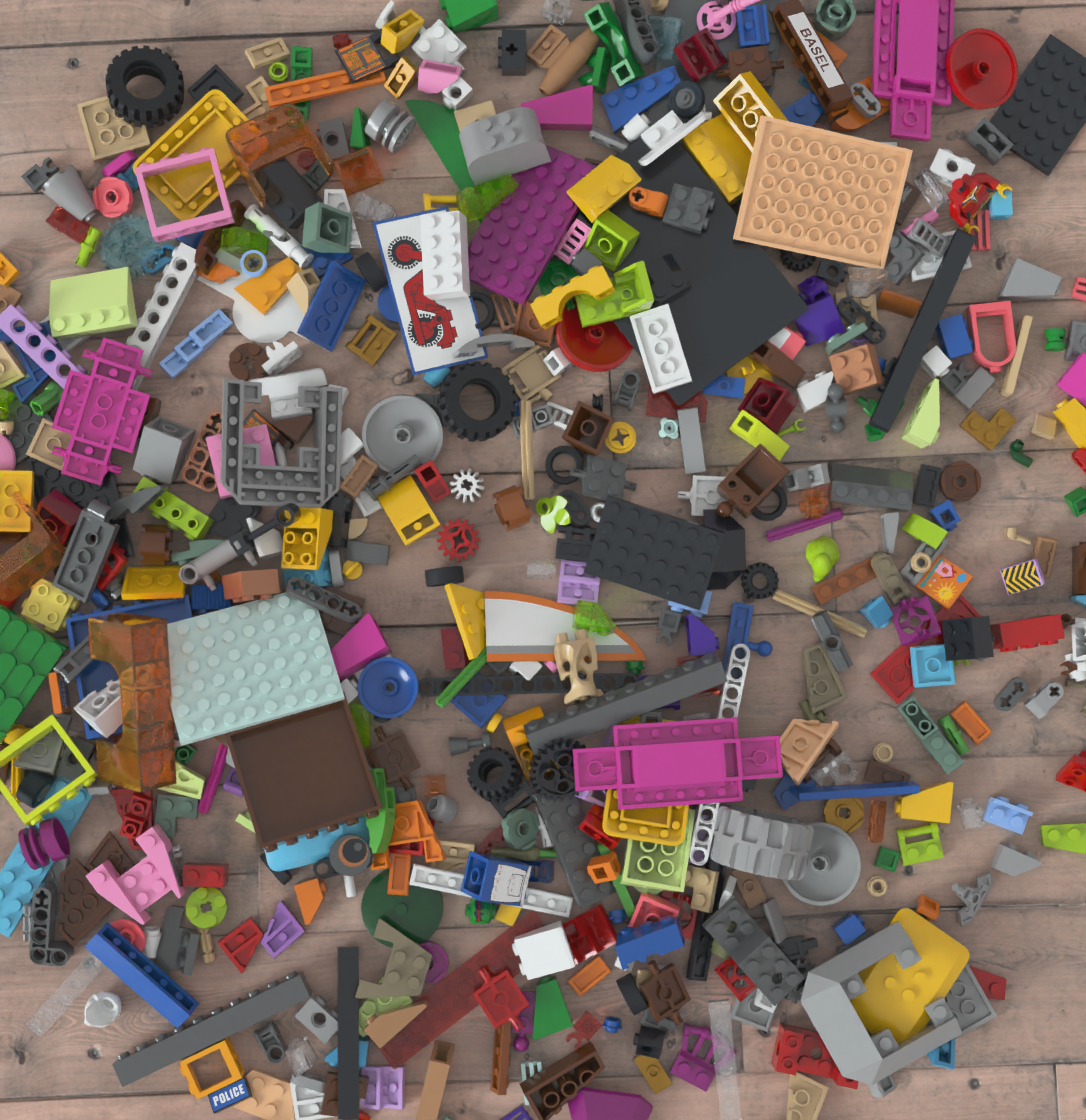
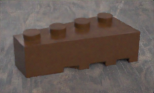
(561, 1081)

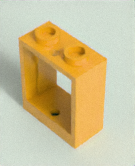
(231, 1059)

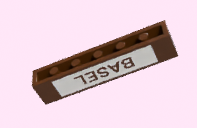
(812, 56)

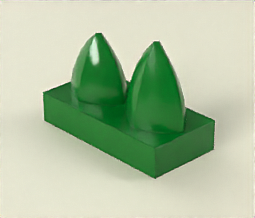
(600, 63)

